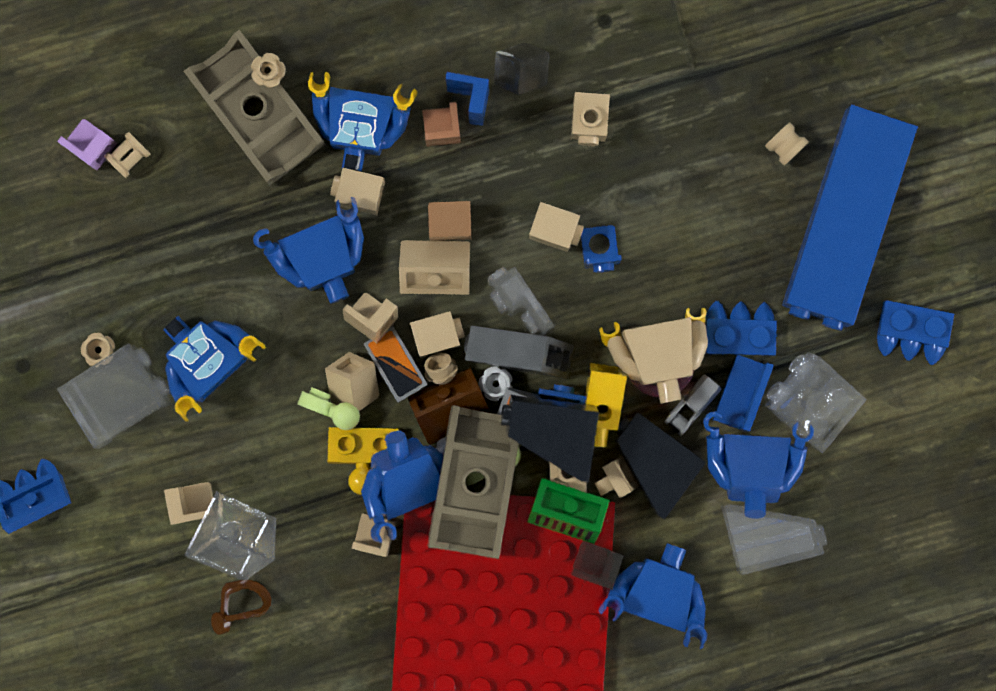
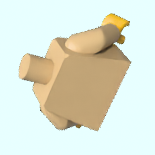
(660, 352)

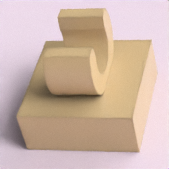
(618, 477)

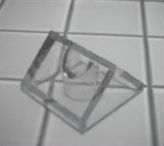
(234, 538)

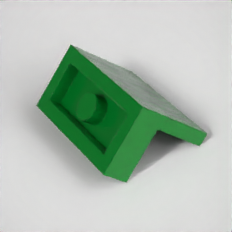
(568, 511)

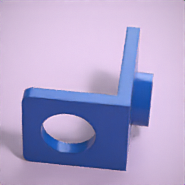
(600, 262)
(563, 392)

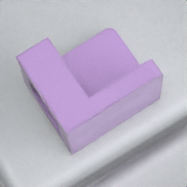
(89, 144)

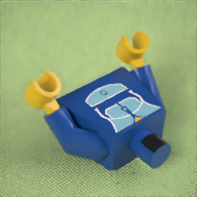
(359, 120)
(204, 359)

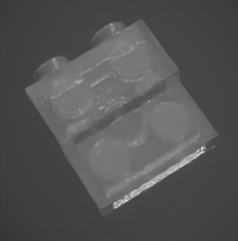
(513, 295)
(814, 397)

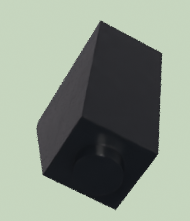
(554, 430)
(657, 461)

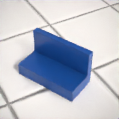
(471, 86)
(743, 393)

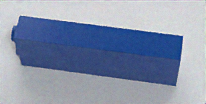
(849, 217)

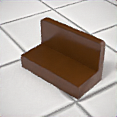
(434, 403)

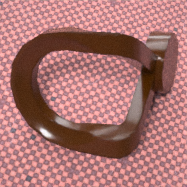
(221, 620)

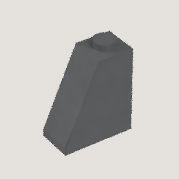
(519, 351)

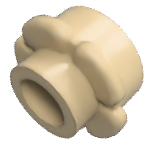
(267, 79)
(91, 343)
(440, 368)

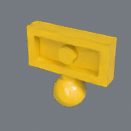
(357, 448)

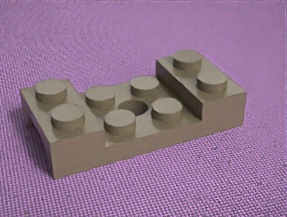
(274, 138)
(468, 519)

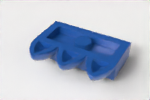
(913, 328)
(740, 333)
(32, 497)

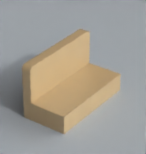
(434, 267)

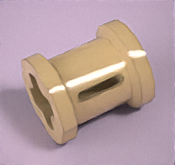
(138, 152)

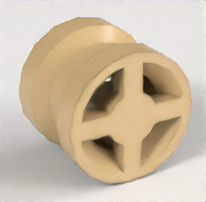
(786, 143)

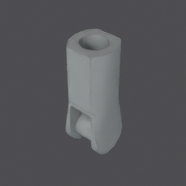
(696, 400)

